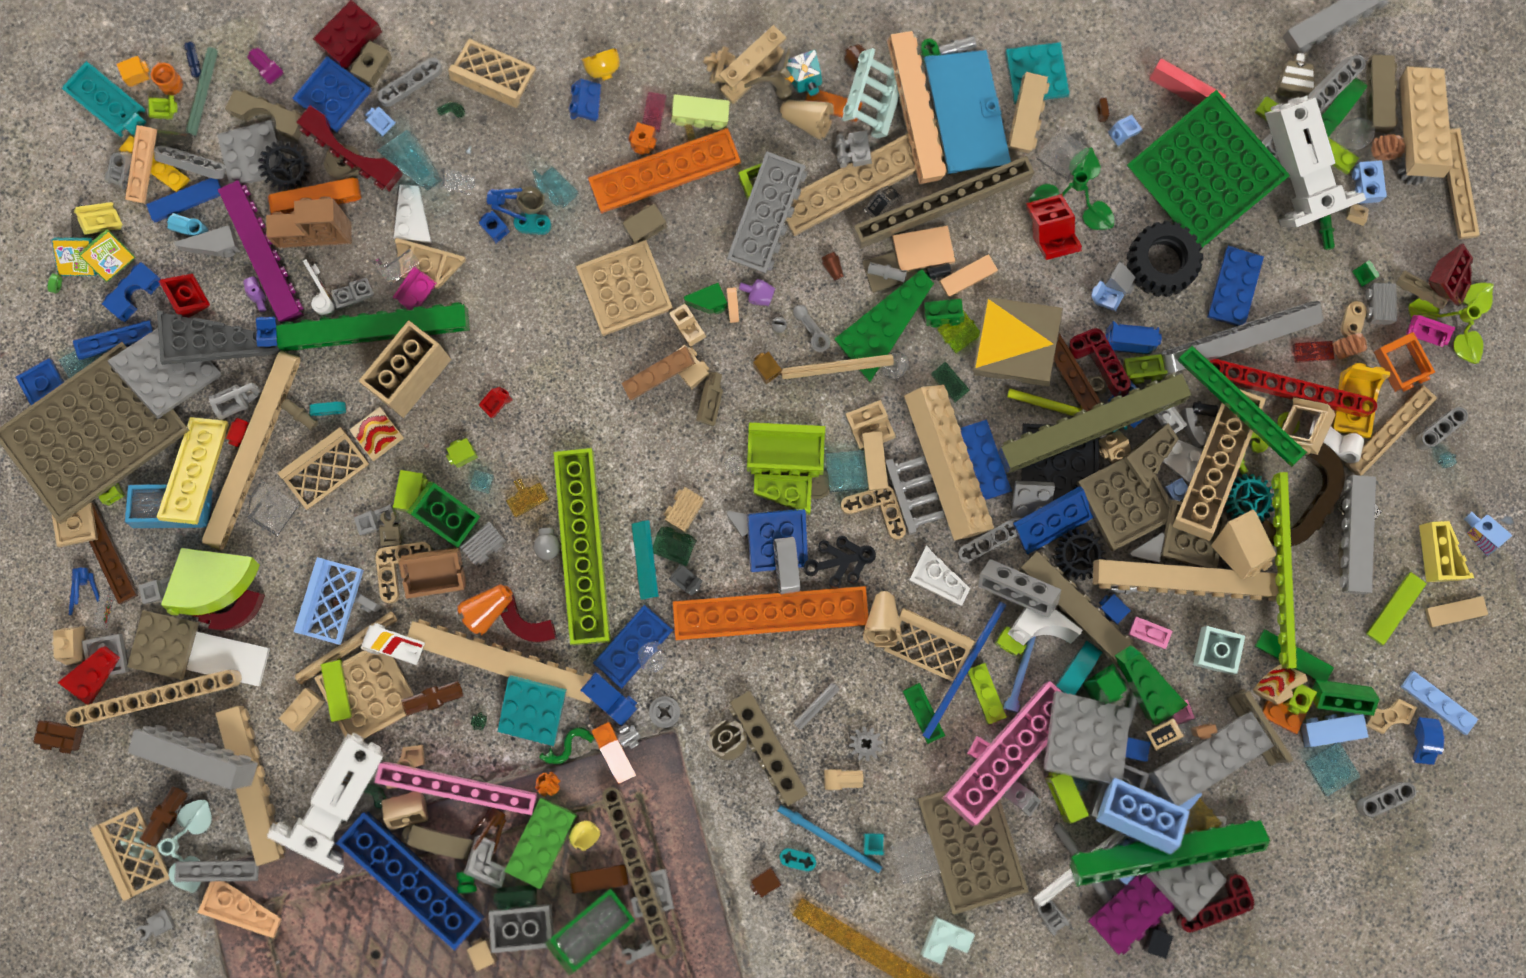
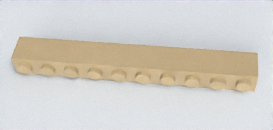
(1183, 580)
(496, 659)

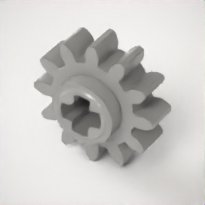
(867, 736)

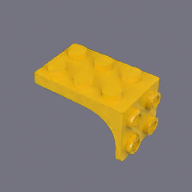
(1361, 381)

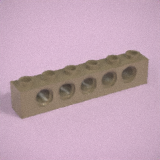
(797, 789)

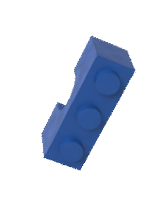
(119, 300)

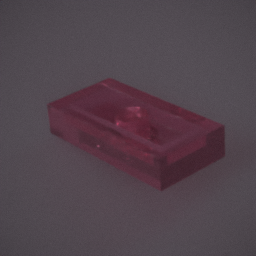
(654, 110)

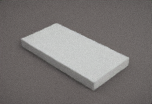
(217, 654)

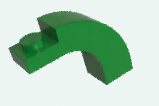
(1342, 104)

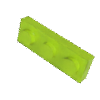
(986, 693)

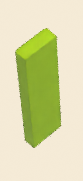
(1396, 608)

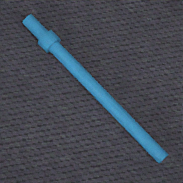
(796, 818)

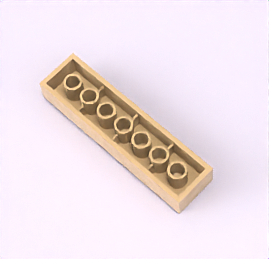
(949, 462)
(1215, 472)

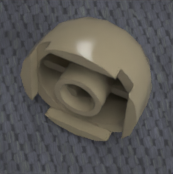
(727, 740)

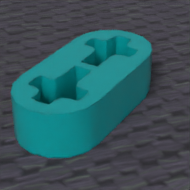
(328, 408)
(796, 864)

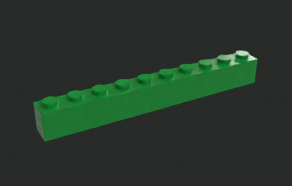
(370, 328)
(1143, 858)

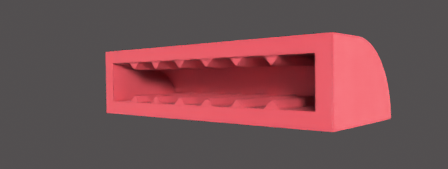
(1181, 83)

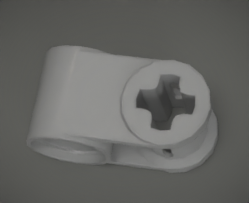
(117, 171)
(1052, 917)

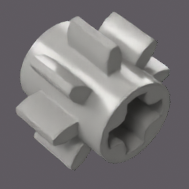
(628, 736)

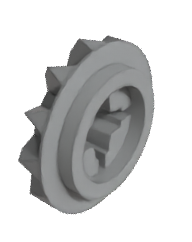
(664, 702)

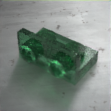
(674, 545)

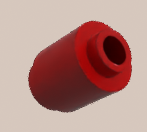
(236, 432)

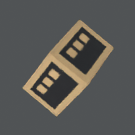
(1164, 735)

